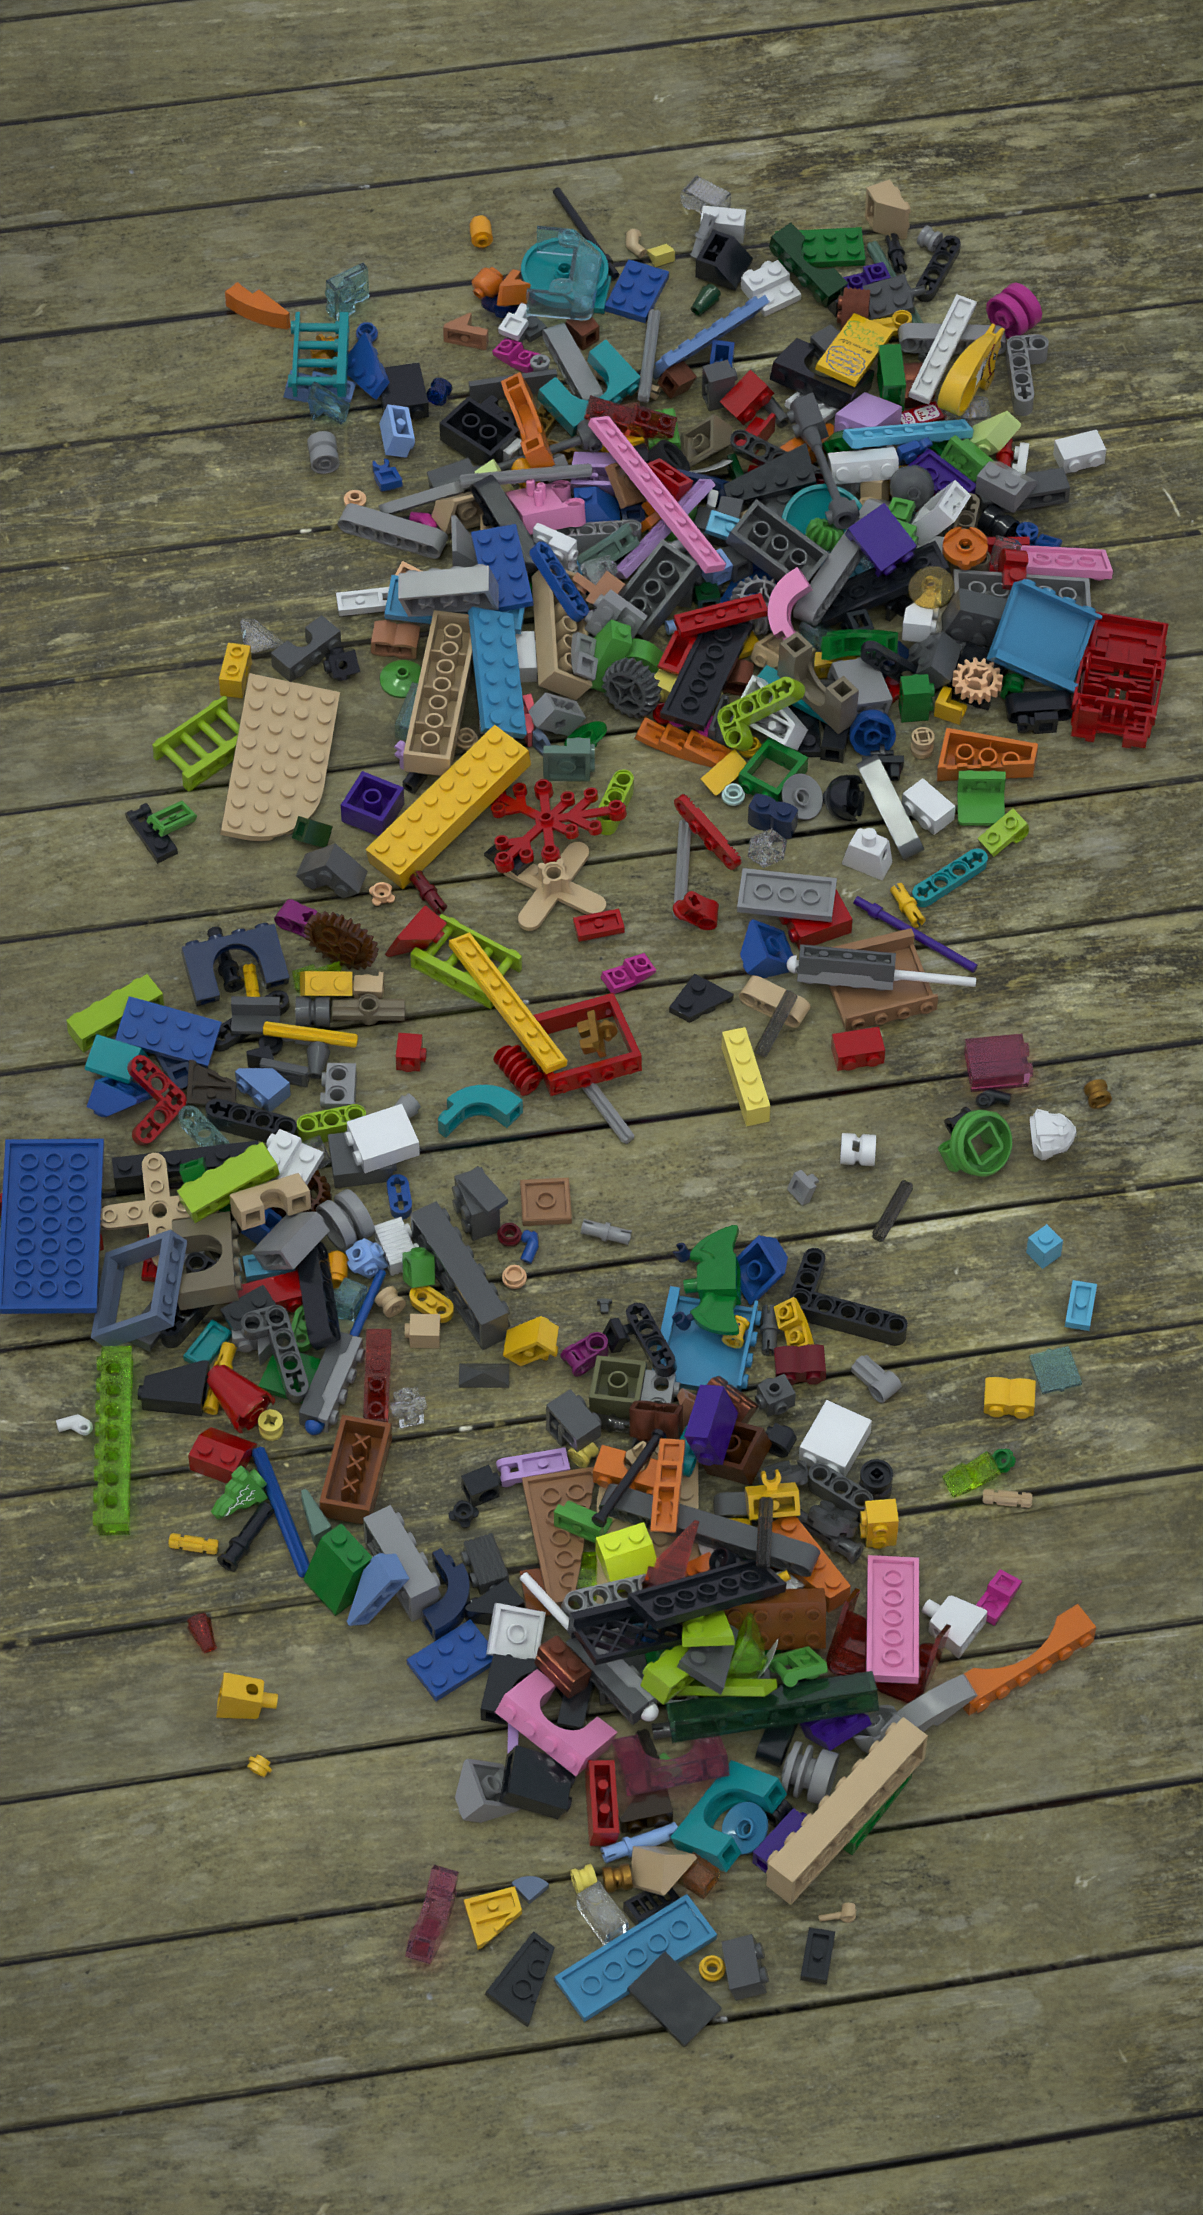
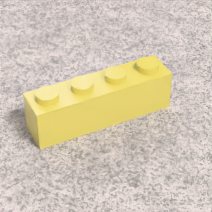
(745, 1076)

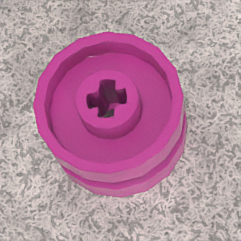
(1014, 310)

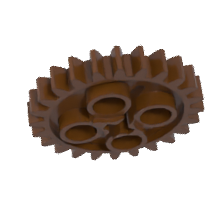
(341, 940)

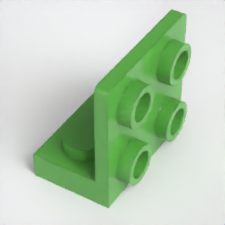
(965, 457)

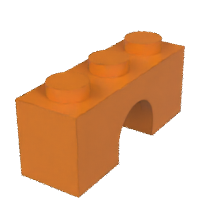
(611, 1469)

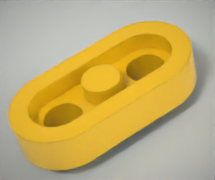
(433, 1304)

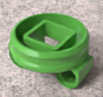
(959, 1152)

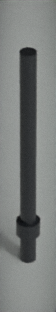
(583, 228)

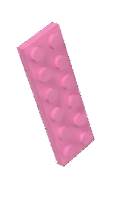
(893, 1619)

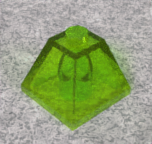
(748, 1651)

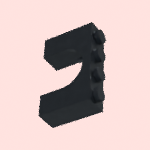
(792, 372)
(509, 1671)

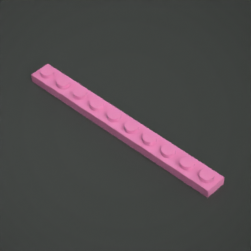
(657, 494)

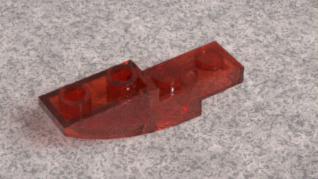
(633, 422)
(377, 1374)

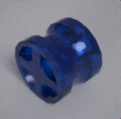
(439, 391)

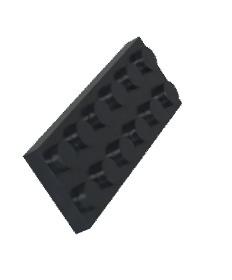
(869, 590)
(705, 675)
(705, 1593)

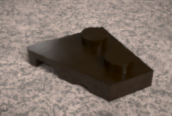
(208, 1085)

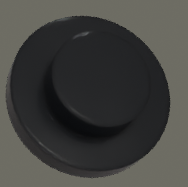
(275, 1043)

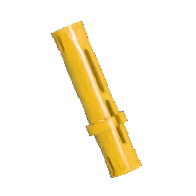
(225, 1357)

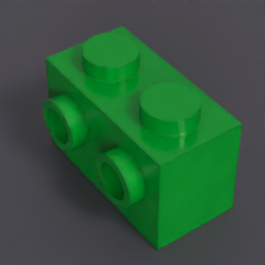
(915, 698)

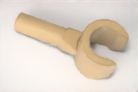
(847, 1914)

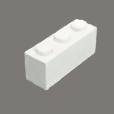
(863, 465)

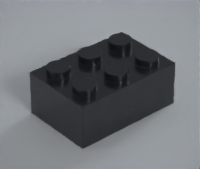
(477, 432)

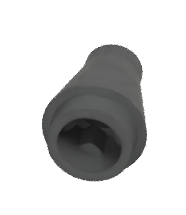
(317, 1058)

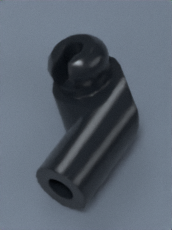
(991, 1097)

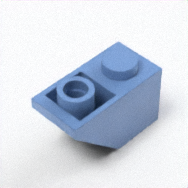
(264, 1086)

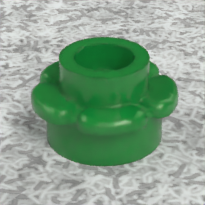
(1001, 1454)

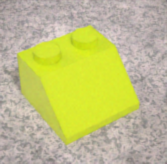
(625, 1552)

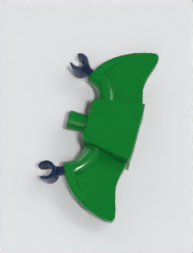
(716, 1282)

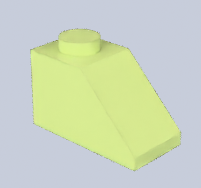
(995, 432)

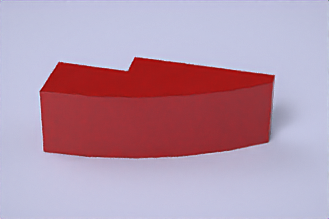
(676, 653)

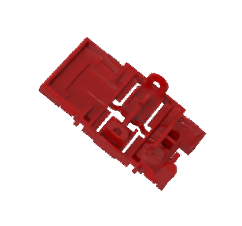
(1123, 647)

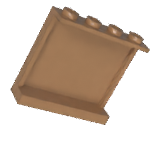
(870, 1006)

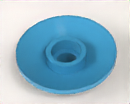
(738, 1822)

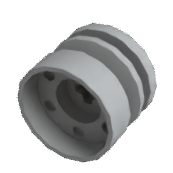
(809, 1773)

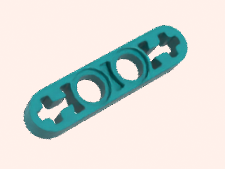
(952, 880)

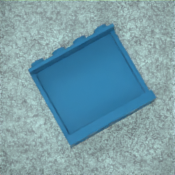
(1042, 635)
(702, 1353)

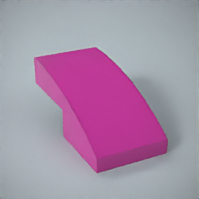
(999, 1595)

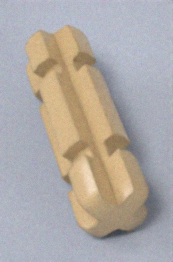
(1007, 1498)

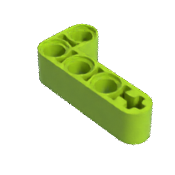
(784, 692)

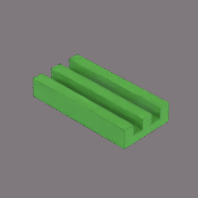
(174, 821)

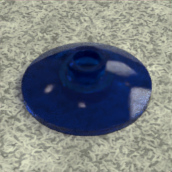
(490, 305)

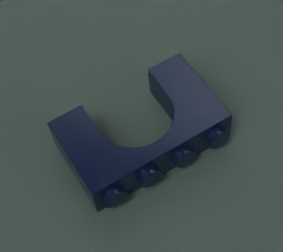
(259, 942)

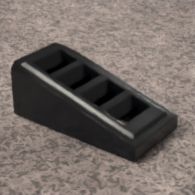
(630, 1906)

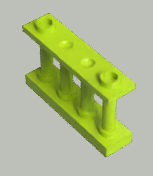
(210, 762)
(452, 977)

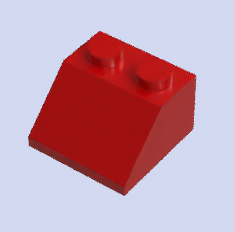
(219, 1454)

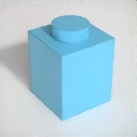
(1044, 1246)

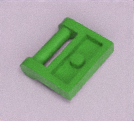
(804, 1664)

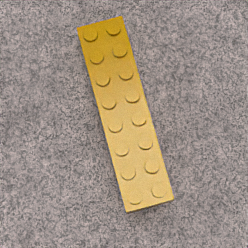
(448, 806)

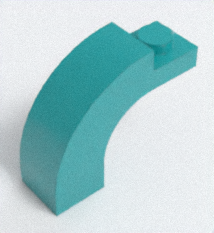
(480, 1100)

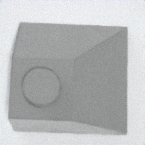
(462, 545)
(480, 1791)

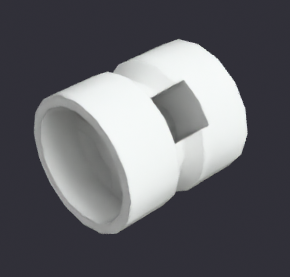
(866, 1152)

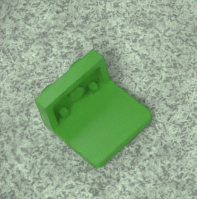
(980, 797)

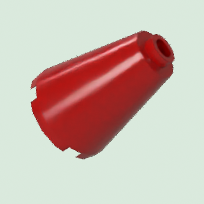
(238, 1397)

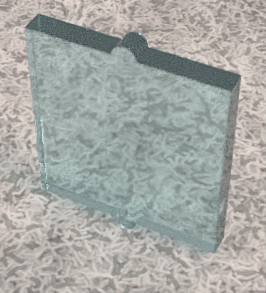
(1055, 1370)

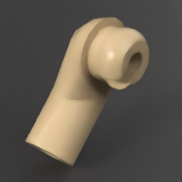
(632, 244)

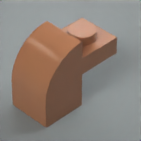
(606, 583)

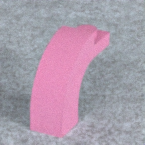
(783, 598)

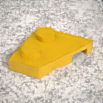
(492, 1913)

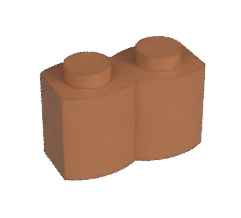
(395, 639)

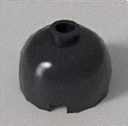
(844, 798)

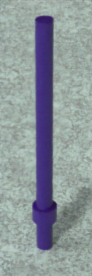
(876, 911)

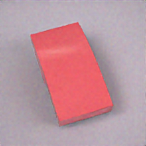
(528, 703)

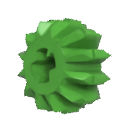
(824, 534)

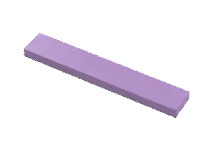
(661, 530)

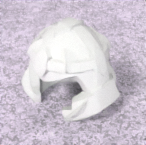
(1050, 1134)

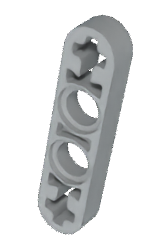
(421, 498)

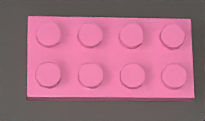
(1068, 562)

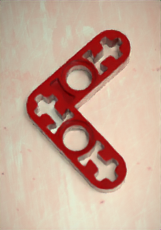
(163, 1103)

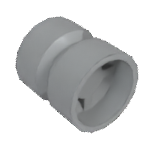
(323, 452)

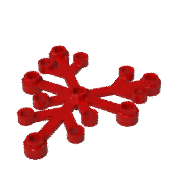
(548, 821)

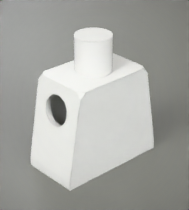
(869, 853)
(964, 1618)

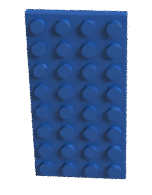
(51, 1226)

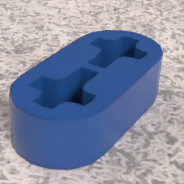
(394, 1197)

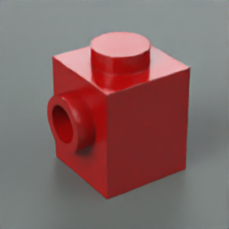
(410, 1052)

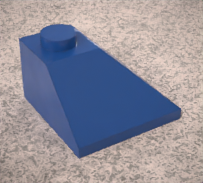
(598, 504)
(765, 950)
(114, 1096)
(761, 1267)

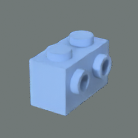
(397, 431)

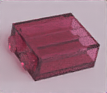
(997, 1062)

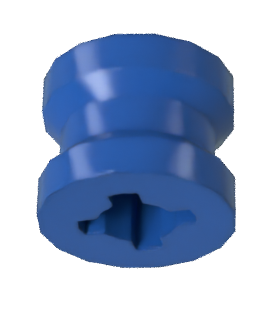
(1029, 530)

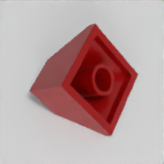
(418, 933)

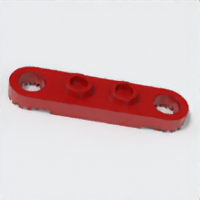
(706, 830)

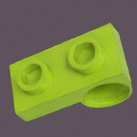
(1006, 830)

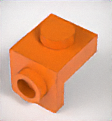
(652, 519)

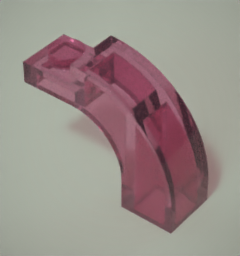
(434, 1916)

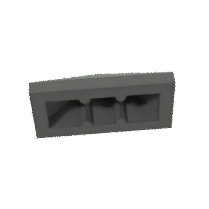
(483, 1375)

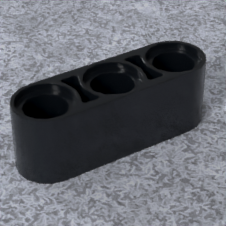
(1035, 702)

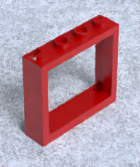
(596, 1072)

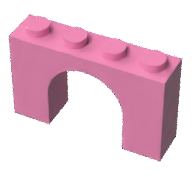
(570, 1748)

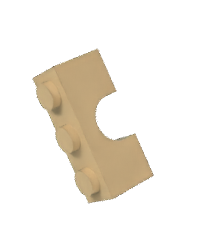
(286, 1193)

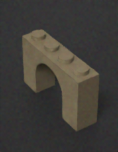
(834, 703)
(221, 1281)

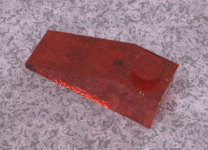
(674, 1560)

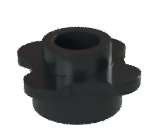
(463, 1507)

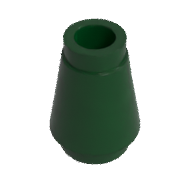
(706, 298)

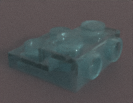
(347, 290)

